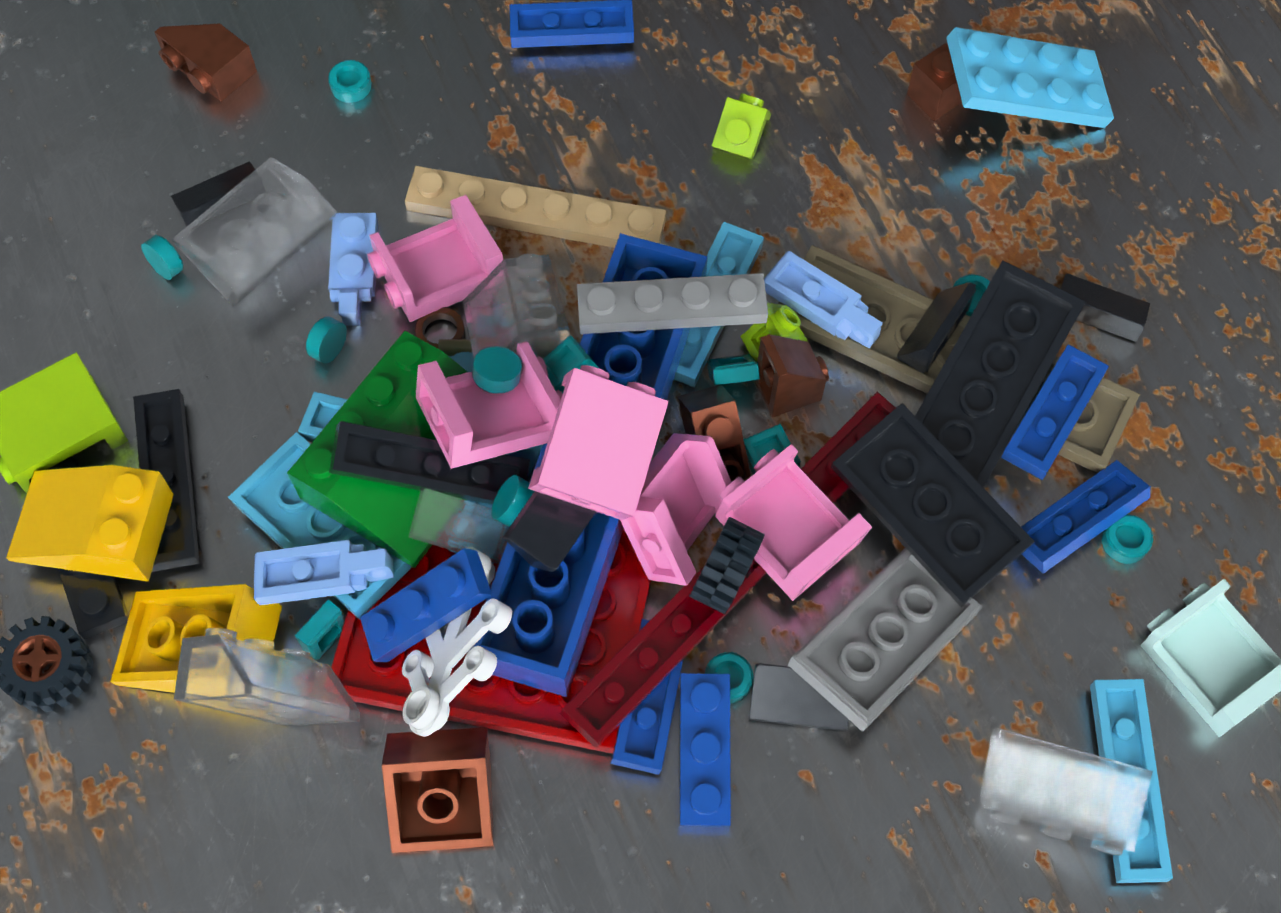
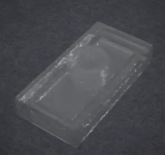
(457, 525)

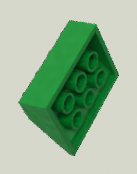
(387, 403)

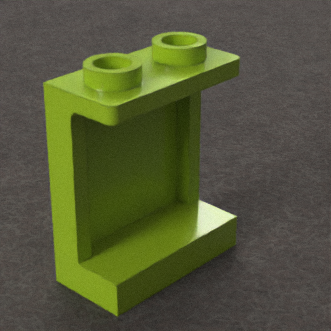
(52, 420)

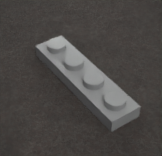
(672, 303)

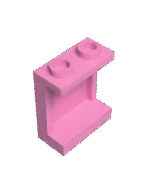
(437, 263)
(483, 424)
(600, 443)
(676, 506)
(799, 521)

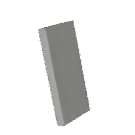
(881, 640)

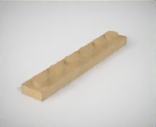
(534, 208)

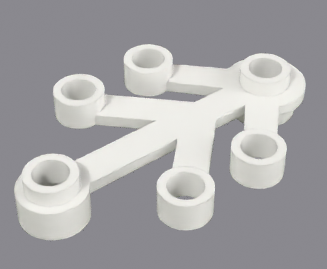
(429, 701)

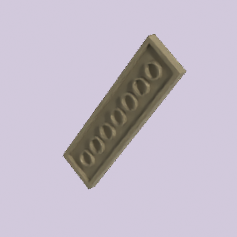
(900, 311)

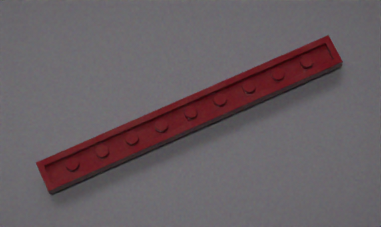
(685, 621)

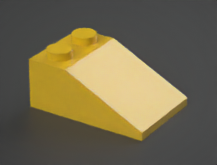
(93, 520)
(163, 617)

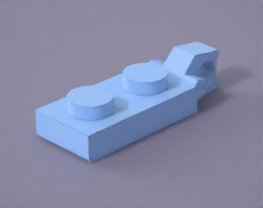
(350, 271)
(821, 300)
(317, 571)

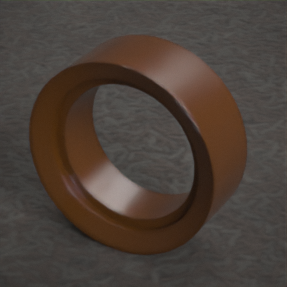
(443, 313)

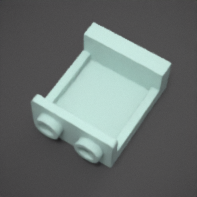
(1214, 657)

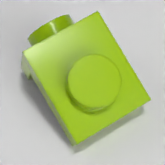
(741, 126)
(780, 322)

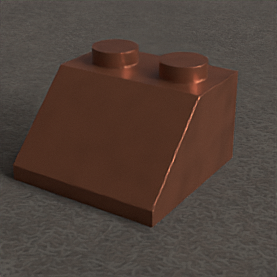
(438, 790)

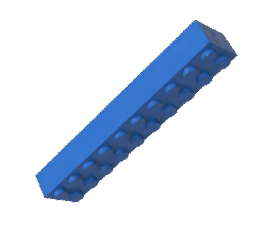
(558, 607)

